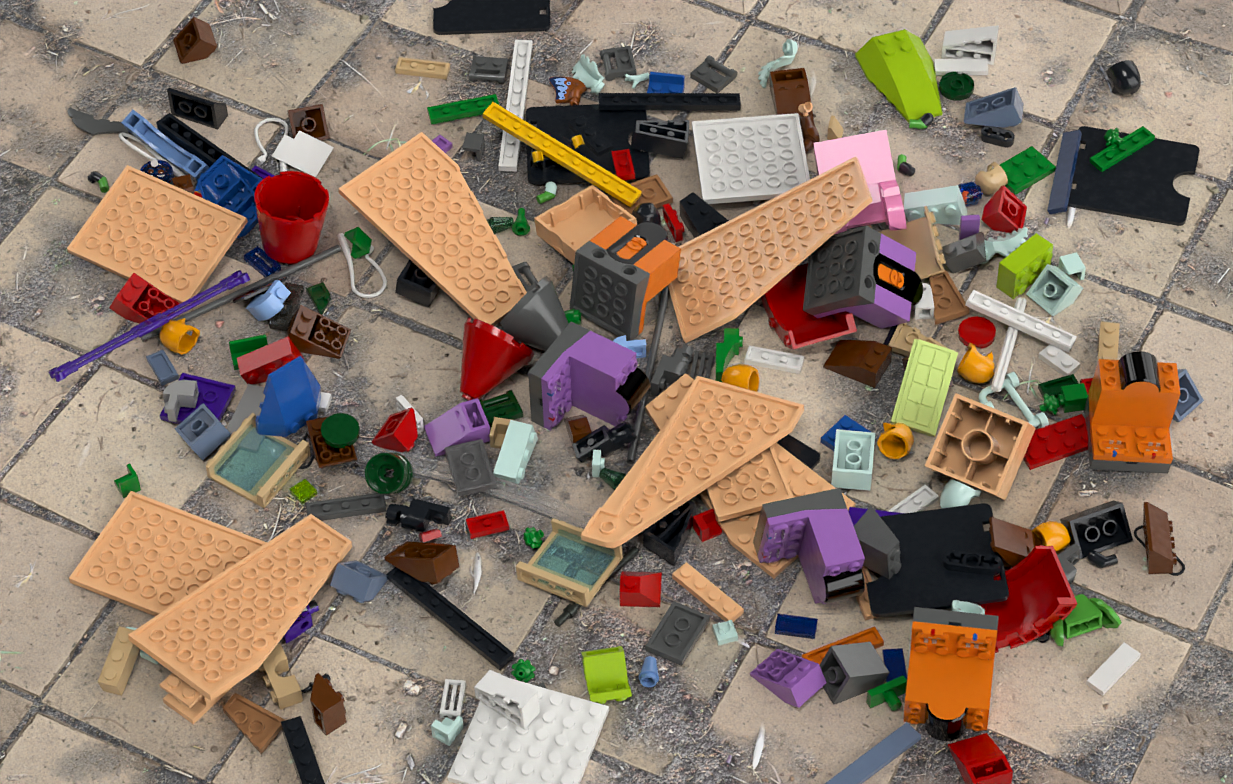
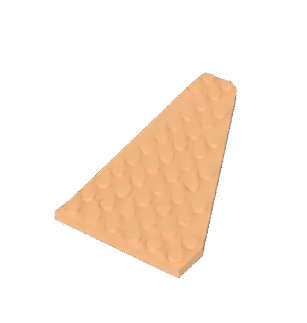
(697, 446)

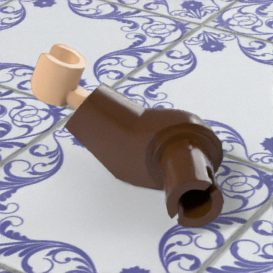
(808, 127)

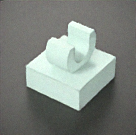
(725, 632)

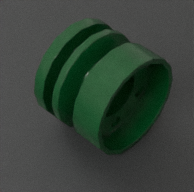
(378, 472)

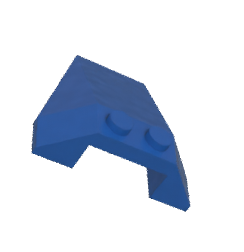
(231, 188)
(289, 400)

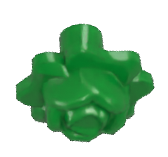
(1112, 137)
(1051, 404)
(533, 537)
(523, 670)

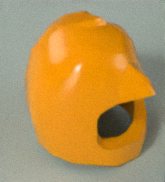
(175, 338)
(975, 366)
(742, 376)
(895, 440)
(1053, 534)

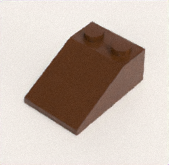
(860, 360)
(425, 560)

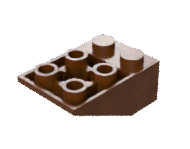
(789, 90)
(317, 334)
(323, 453)
(1012, 540)

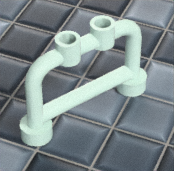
(1010, 382)

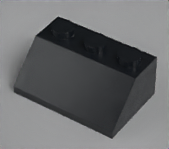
(197, 108)
(1098, 527)

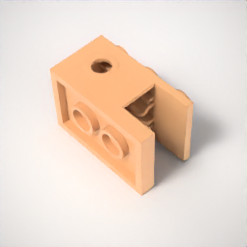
(186, 699)

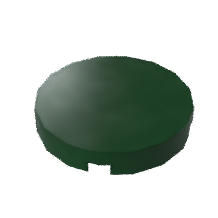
(956, 86)
(340, 430)

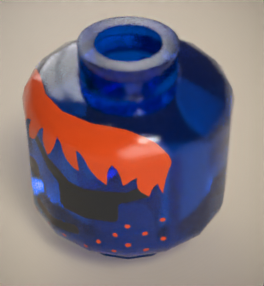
(970, 192)

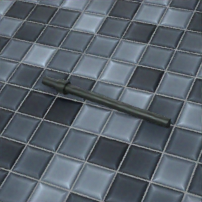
(571, 609)

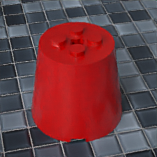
(290, 215)

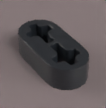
(997, 136)

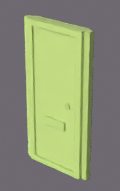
(924, 387)

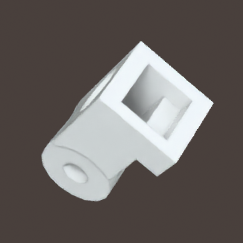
(925, 307)

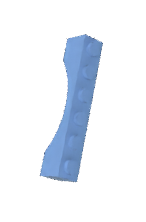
(162, 145)

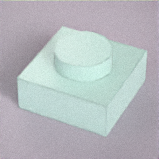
(597, 463)

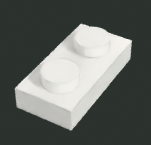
(1059, 360)

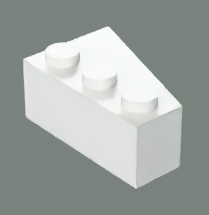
(971, 44)
(508, 698)

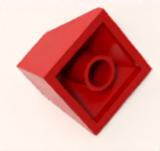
(1004, 211)
(398, 432)
(640, 589)

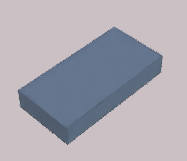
(162, 367)

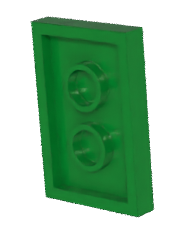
(1026, 169)

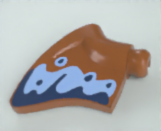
(567, 89)

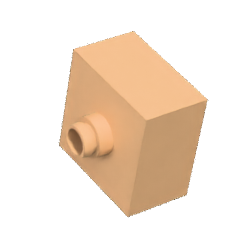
(980, 446)

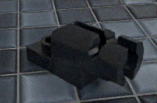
(605, 440)
(417, 514)

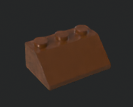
(1158, 540)

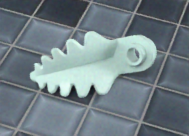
(790, 49)
(588, 74)
(1005, 245)

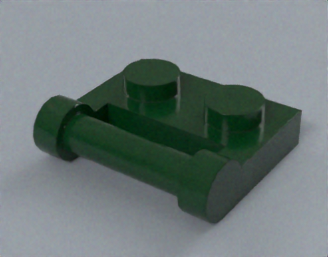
(507, 409)

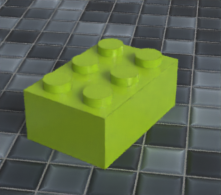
(1024, 266)

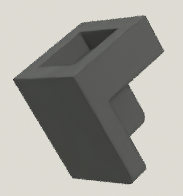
(475, 143)

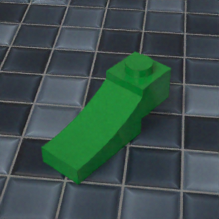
(727, 350)

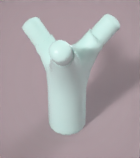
(637, 78)

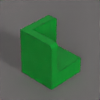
(360, 241)
(128, 482)

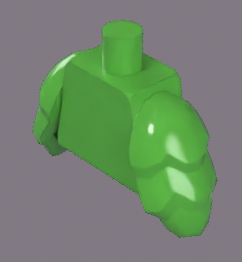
(1085, 617)

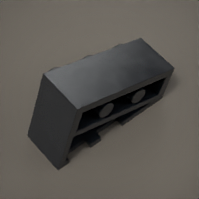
(661, 138)
(699, 215)
(670, 533)

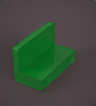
(244, 346)

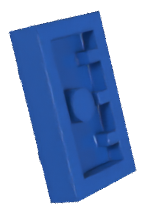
(666, 83)

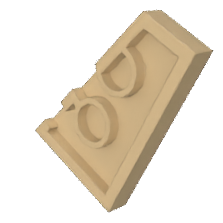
(904, 337)

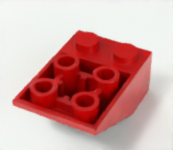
(141, 300)
(981, 761)

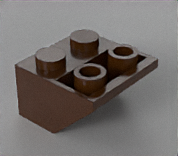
(327, 705)

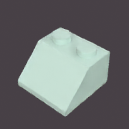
(1054, 290)

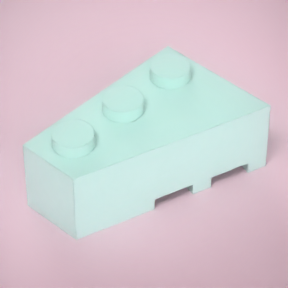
(944, 202)
(515, 451)

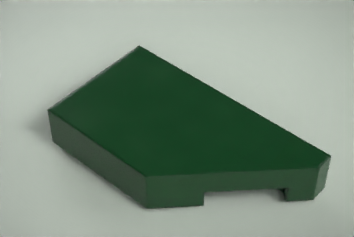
(319, 296)

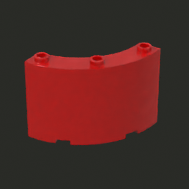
(792, 324)
(1035, 601)

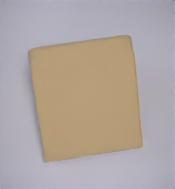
(834, 129)

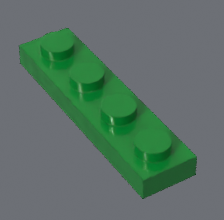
(460, 109)
(1116, 153)

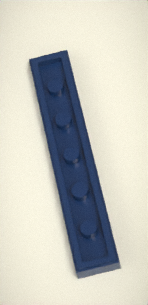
(1064, 172)

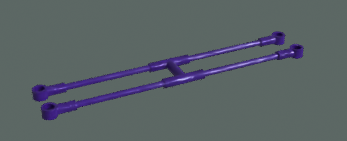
(148, 325)

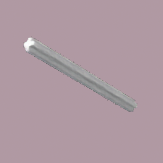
(1006, 351)

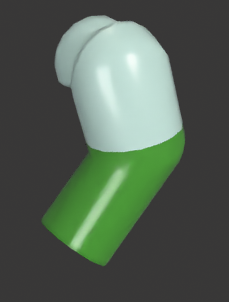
(550, 192)

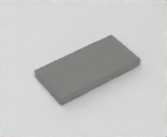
(248, 404)

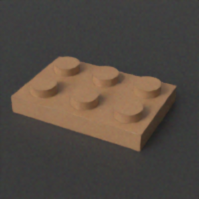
(652, 192)

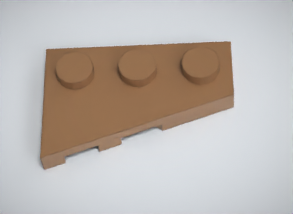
(946, 298)
(253, 721)

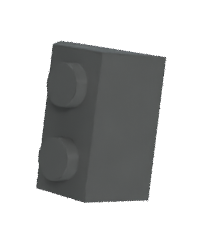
(965, 252)

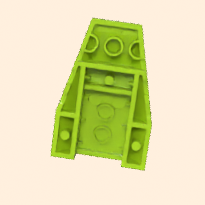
(902, 72)

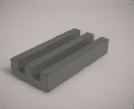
(703, 357)

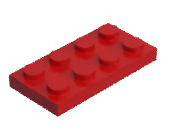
(1057, 442)

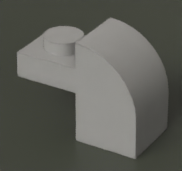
(179, 394)

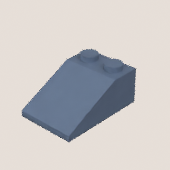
(995, 110)

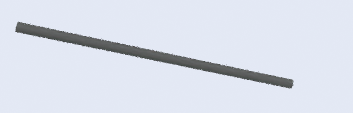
(252, 287)
(649, 372)

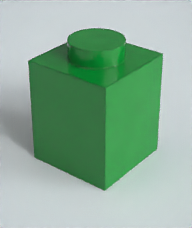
(1073, 397)

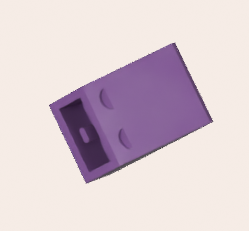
(457, 426)
(789, 677)

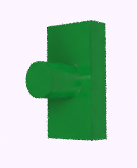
(887, 693)

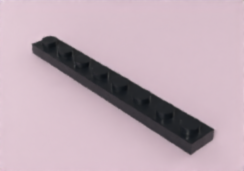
(670, 101)
(452, 618)

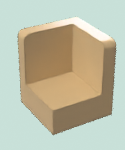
(498, 432)

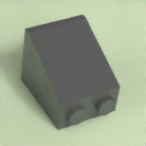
(878, 544)
(852, 670)

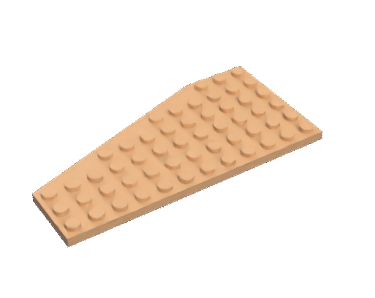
(437, 222)

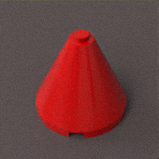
(488, 358)

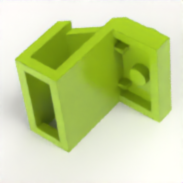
(606, 674)

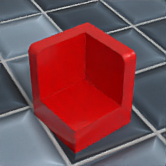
(706, 525)

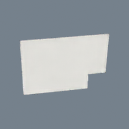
(303, 152)

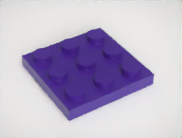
(212, 393)

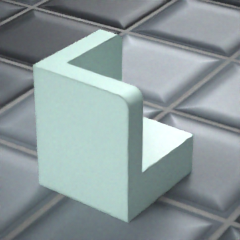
(1072, 264)
(447, 730)

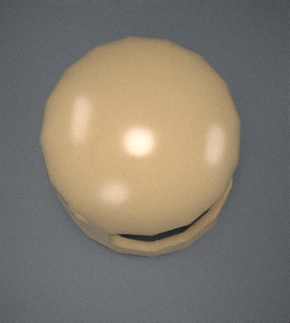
(992, 179)

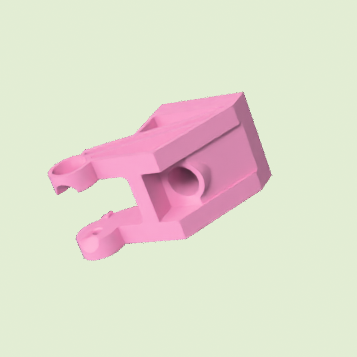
(877, 166)

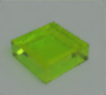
(303, 491)

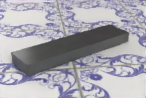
(347, 506)

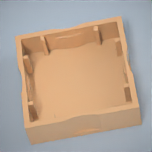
(578, 221)

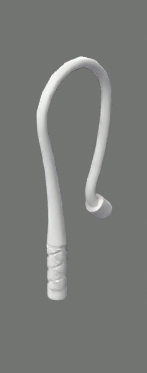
(154, 161)
(283, 166)
(345, 248)

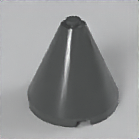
(536, 317)

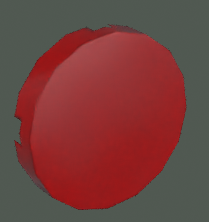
(977, 331)

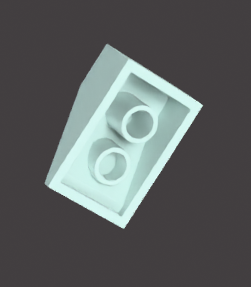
(853, 459)

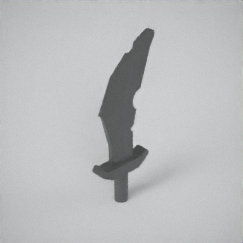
(92, 126)

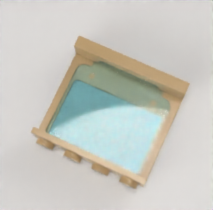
(256, 463)
(569, 565)

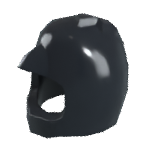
(1124, 77)
(646, 213)

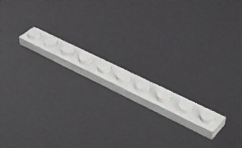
(516, 102)

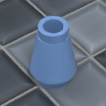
(649, 672)

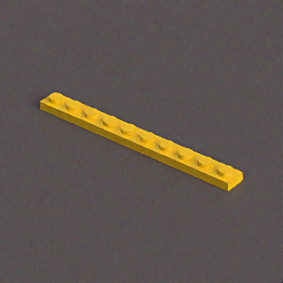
(562, 154)

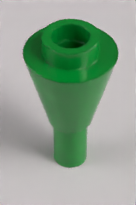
(521, 224)

